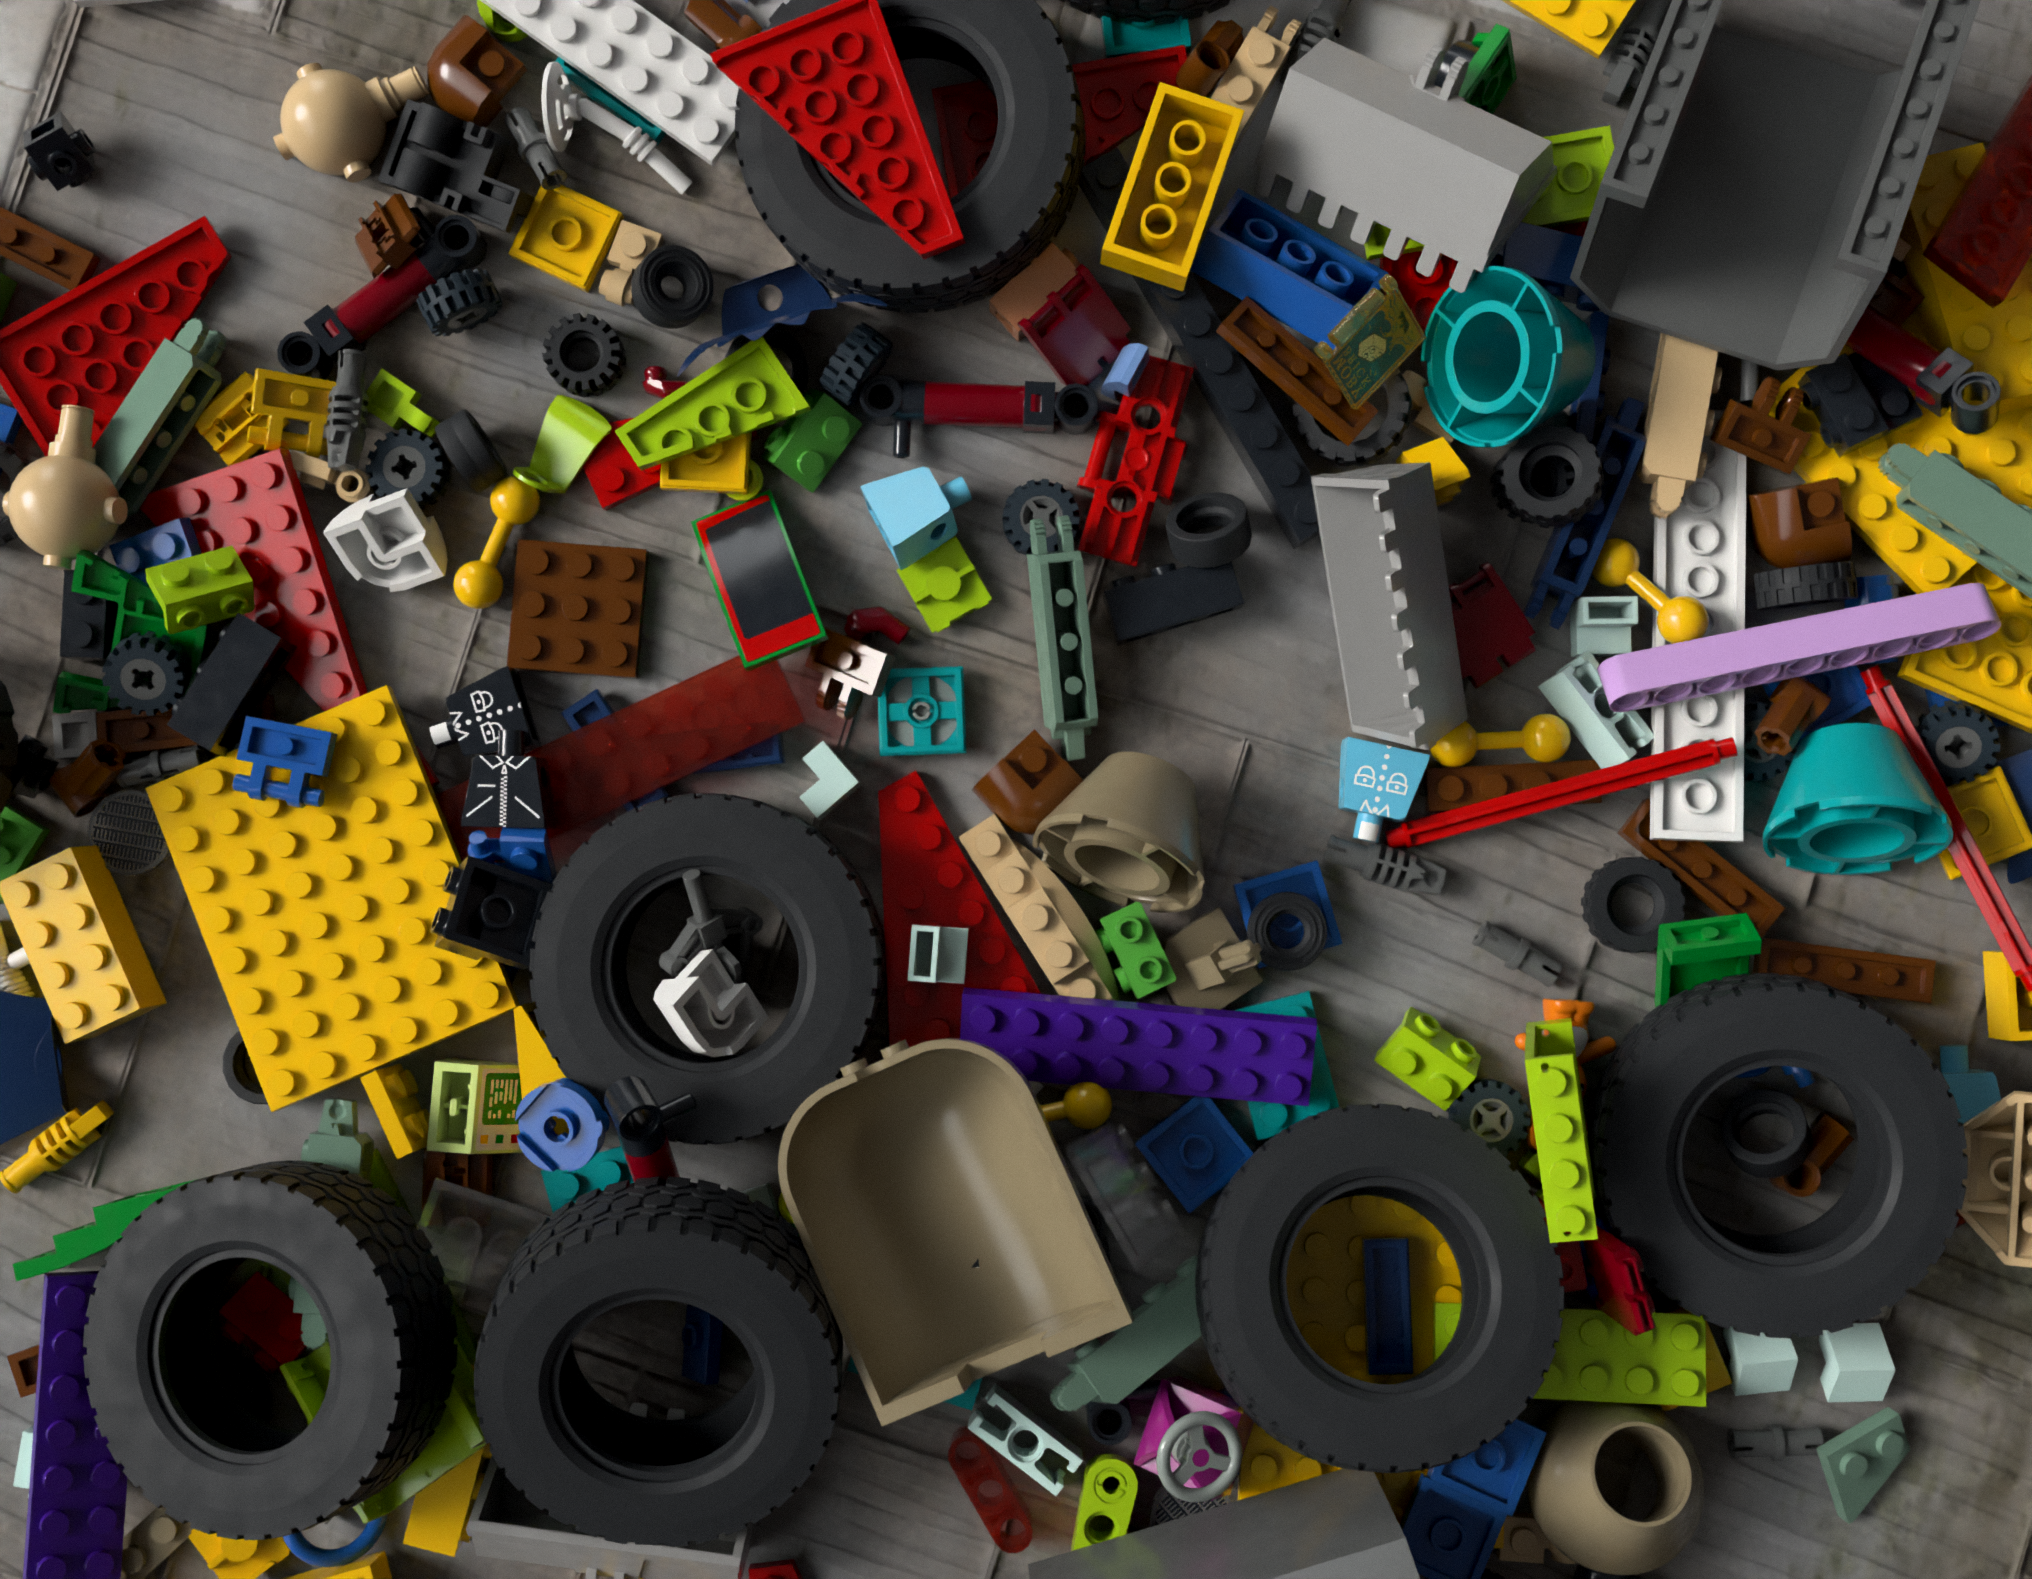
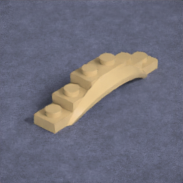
(1042, 913)

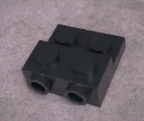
(1856, 402)
(489, 913)

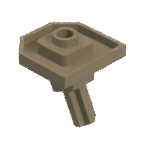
(1211, 963)

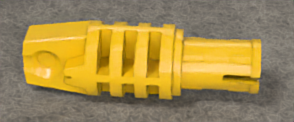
(56, 1146)

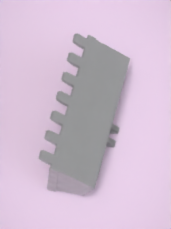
(1403, 157)
(1391, 602)
(516, 1530)

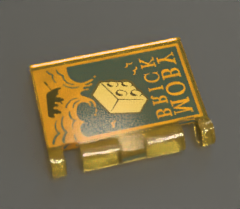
(1371, 342)

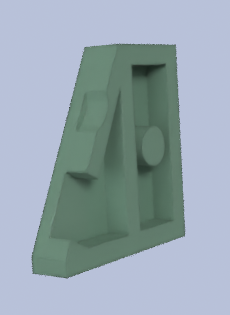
(1862, 1461)

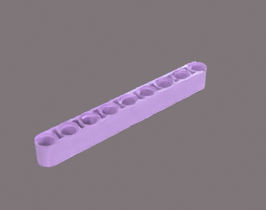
(1798, 647)

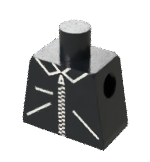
(509, 788)

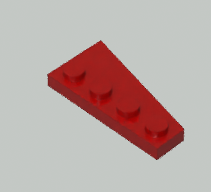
(616, 474)

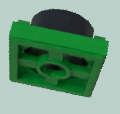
(1489, 70)

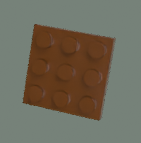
(577, 609)

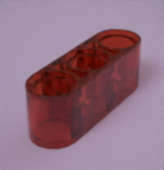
(996, 1509)

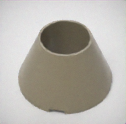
(1129, 835)
(1575, 1513)

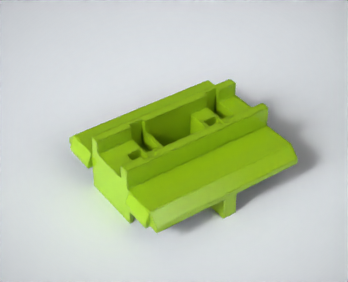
(945, 585)

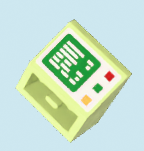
(474, 1107)

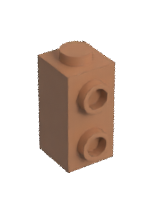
(1029, 289)

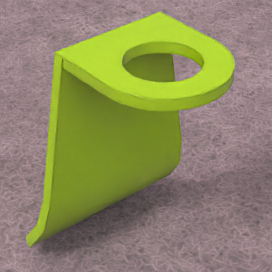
(564, 445)

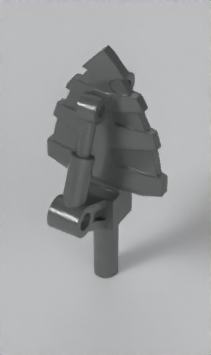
(707, 929)

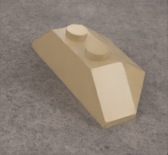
(2001, 1178)

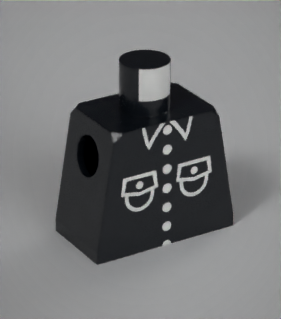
(482, 710)

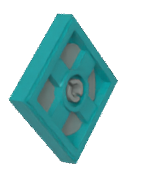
(922, 712)

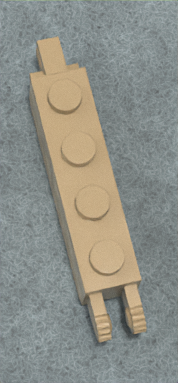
(1255, 69)
(1677, 421)

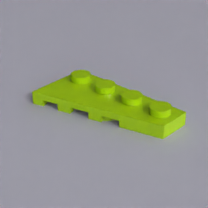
(718, 405)

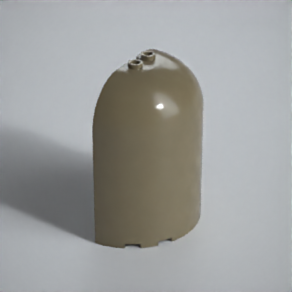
(912, 1180)

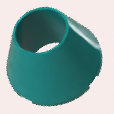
(1503, 358)
(1855, 805)

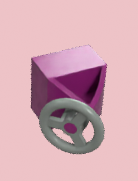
(1194, 1440)

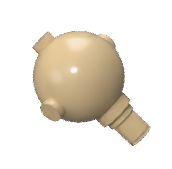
(340, 120)
(65, 498)

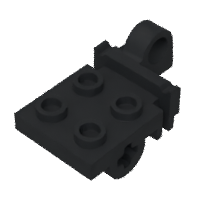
(453, 166)

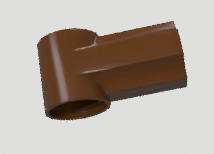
(720, 22)
(1210, 58)
(1794, 707)
(84, 781)
(1827, 1144)

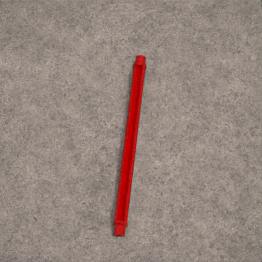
(1562, 793)
(1963, 845)

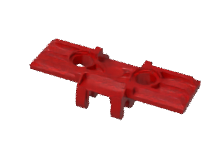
(1146, 466)

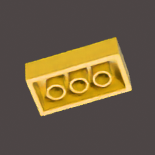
(1171, 186)
(81, 943)

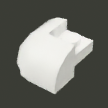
(389, 542)
(708, 1008)

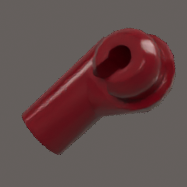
(656, 382)
(875, 619)

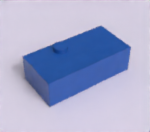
(1283, 267)

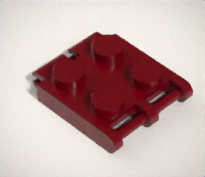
(1077, 329)
(1488, 627)
(1619, 1282)

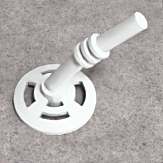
(563, 107)

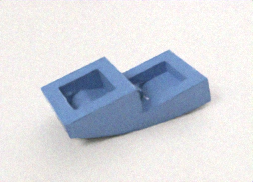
(1126, 371)

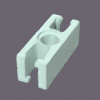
(1582, 704)
(1025, 1458)

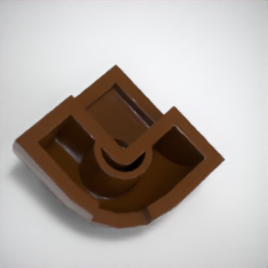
(471, 73)
(1799, 524)
(1027, 784)

